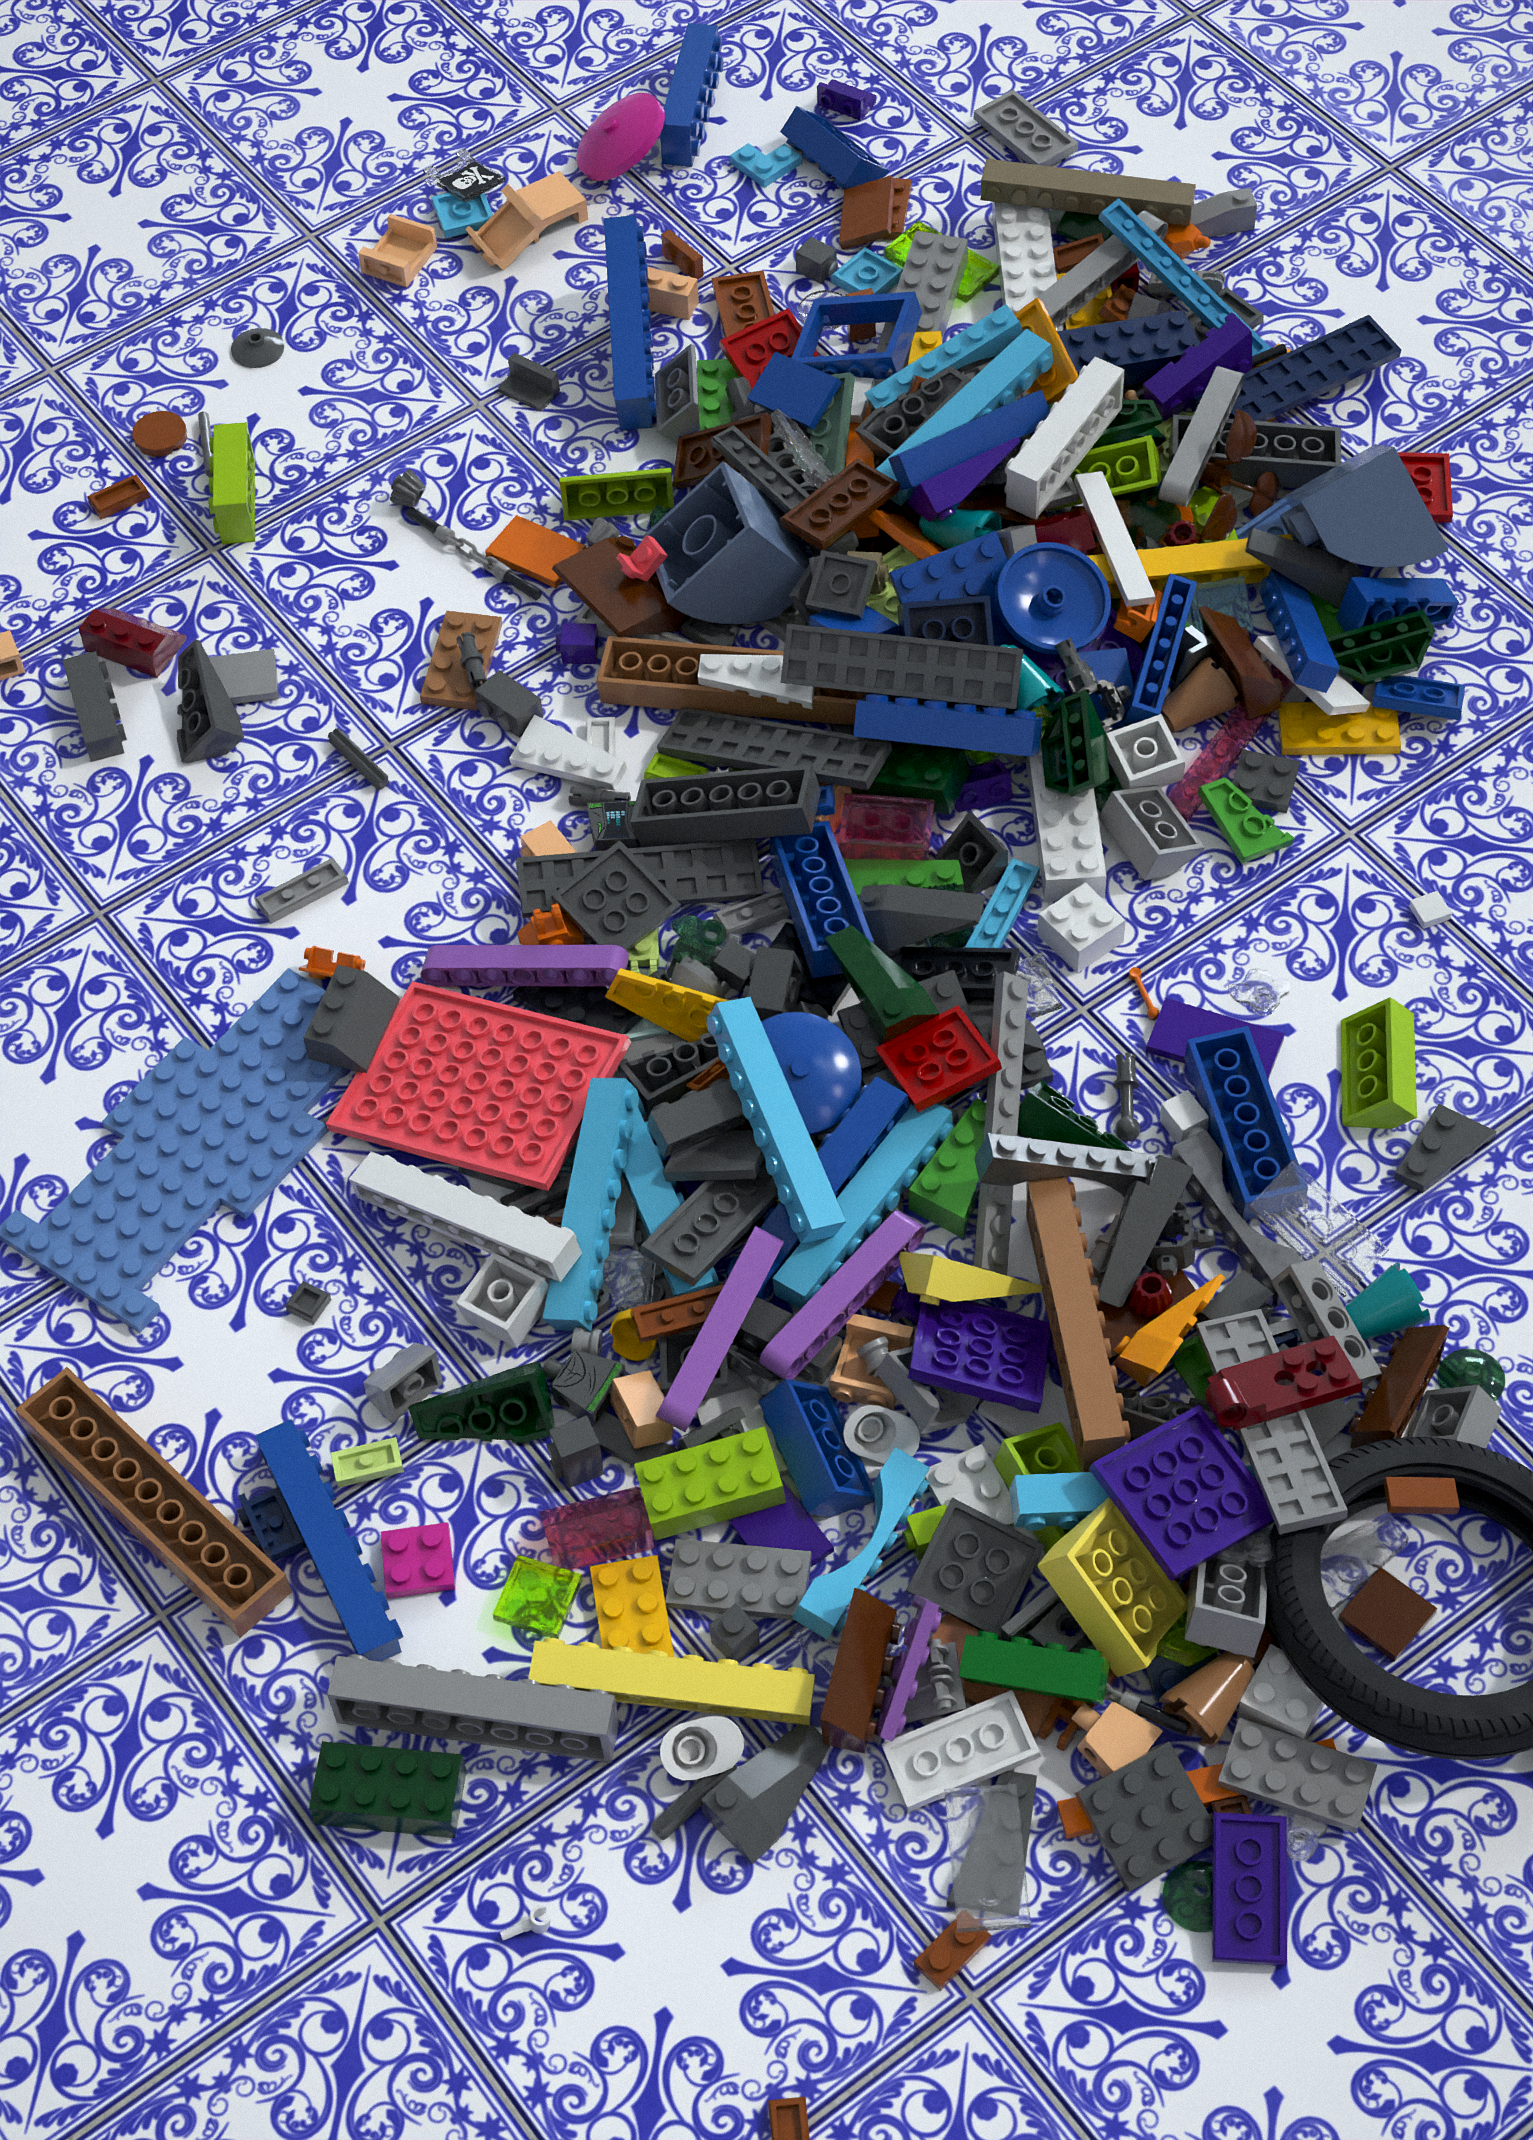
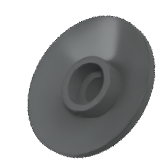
(257, 348)

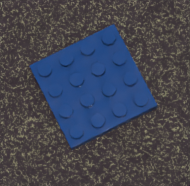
(957, 573)

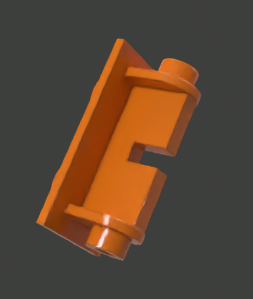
(321, 963)

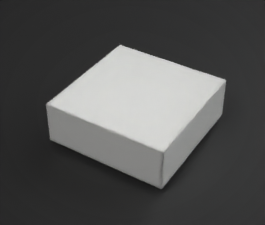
(1430, 909)

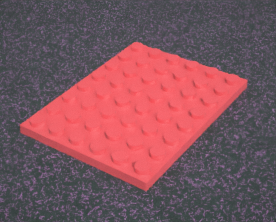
(478, 1085)

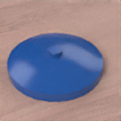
(1052, 595)
(817, 1066)

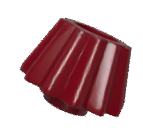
(1180, 529)
(1150, 1295)

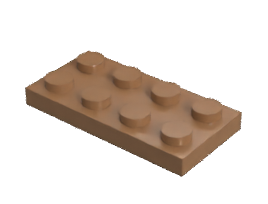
(446, 679)

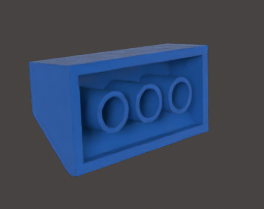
(831, 149)
(814, 1449)

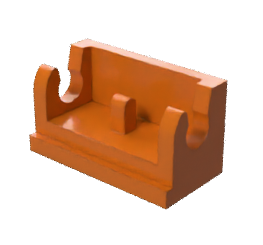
(1137, 620)

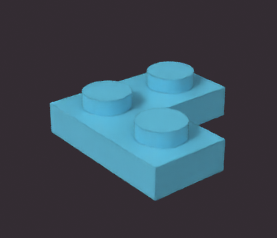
(765, 168)

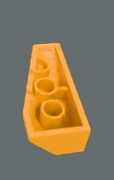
(1155, 1344)

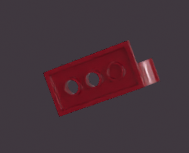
(1249, 1390)

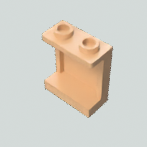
(555, 199)
(507, 230)
(399, 252)
(850, 1377)

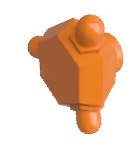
(1185, 239)

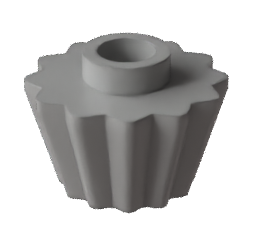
(601, 530)

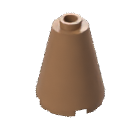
(1199, 697)
(1210, 1696)

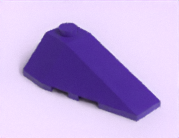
(948, 490)

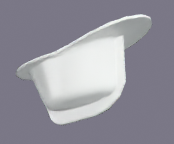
(876, 1431)
(701, 1748)

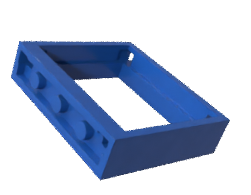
(861, 309)

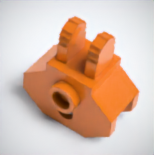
(550, 929)

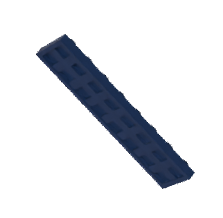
(1313, 369)

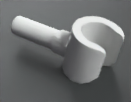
(529, 1924)

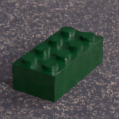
(923, 774)
(388, 1789)

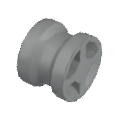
(587, 1341)
(873, 1354)

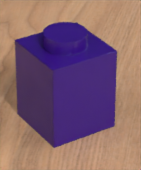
(578, 643)

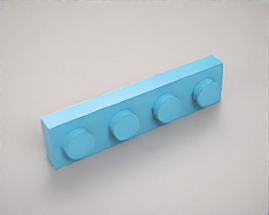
(1004, 905)

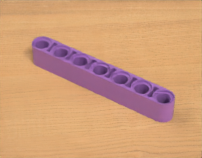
(523, 965)
(841, 1296)
(719, 1329)

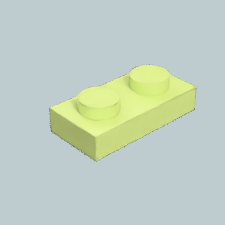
(367, 1462)

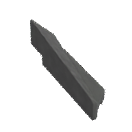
(1139, 1226)

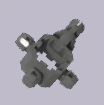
(1082, 678)
(1170, 1257)

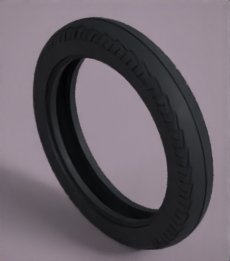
(1331, 1663)

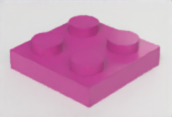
(417, 1560)

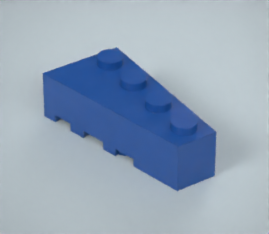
(1380, 599)

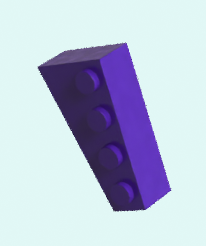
(1179, 383)

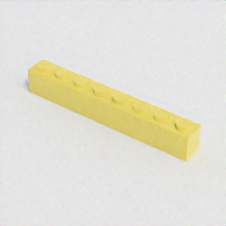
(677, 1682)

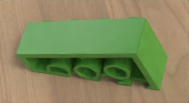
(950, 1182)

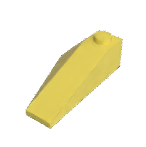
(953, 1281)

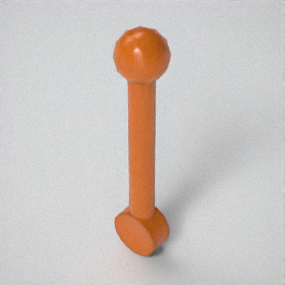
(1135, 974)

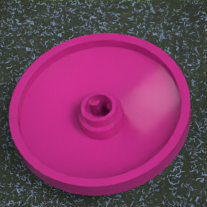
(620, 136)

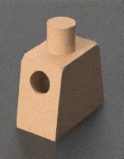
(1114, 1736)

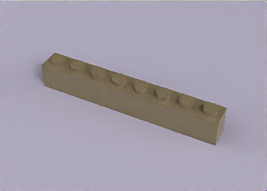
(1085, 190)

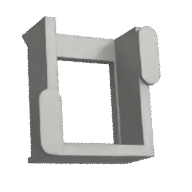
(919, 1399)

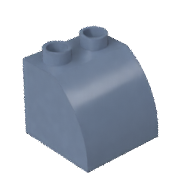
(1365, 513)
(728, 552)

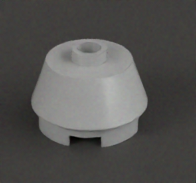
(698, 977)

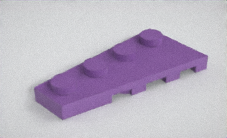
(916, 1634)

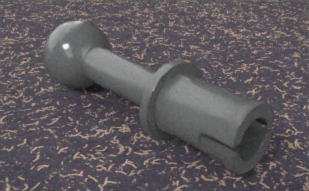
(1127, 1127)

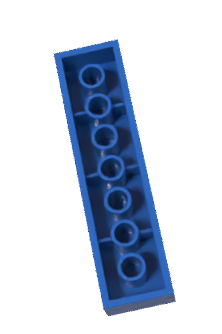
(630, 323)

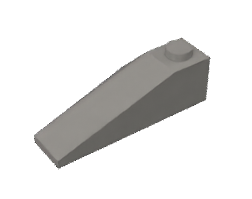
(1225, 213)

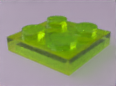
(537, 1597)

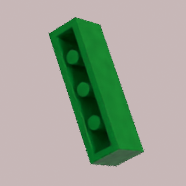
(1034, 1668)

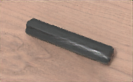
(358, 759)
(686, 1805)

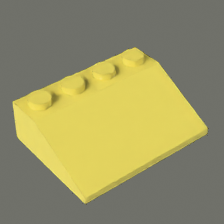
(1114, 1588)

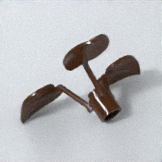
(1215, 475)

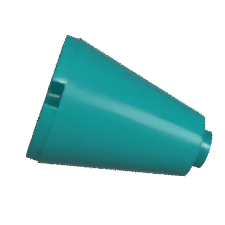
(960, 527)
(1035, 687)
(1387, 1304)

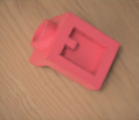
(643, 560)

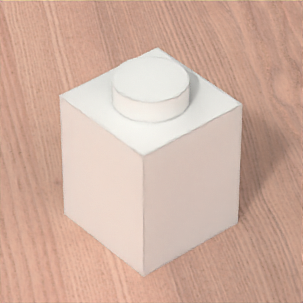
(1183, 1116)

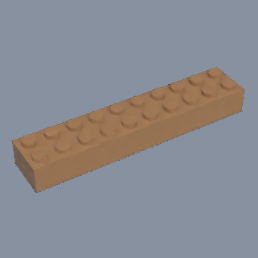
(667, 678)
(1074, 1320)
(154, 1502)

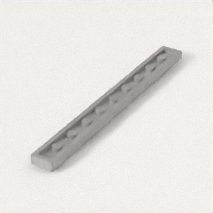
(1002, 1118)

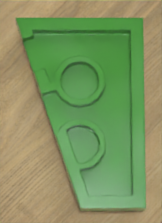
(1242, 824)

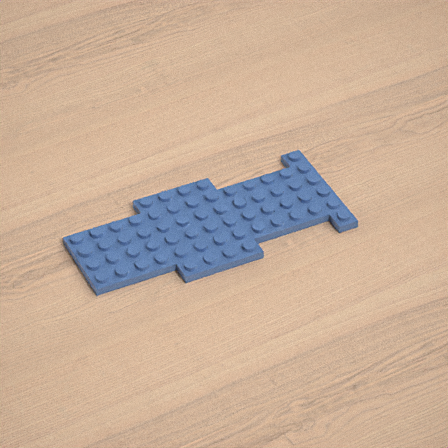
(193, 1138)

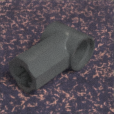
(737, 392)

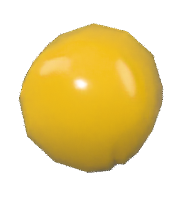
(626, 1339)

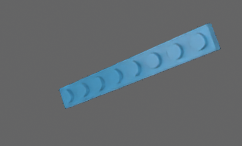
(1170, 269)

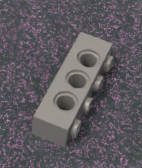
(1321, 1314)

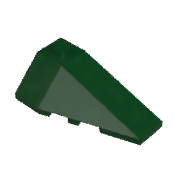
(1131, 421)
(883, 988)
(1051, 1117)
(498, 1407)

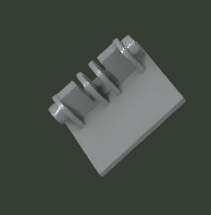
(938, 1686)

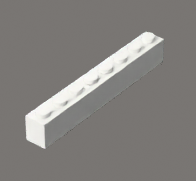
(466, 1215)

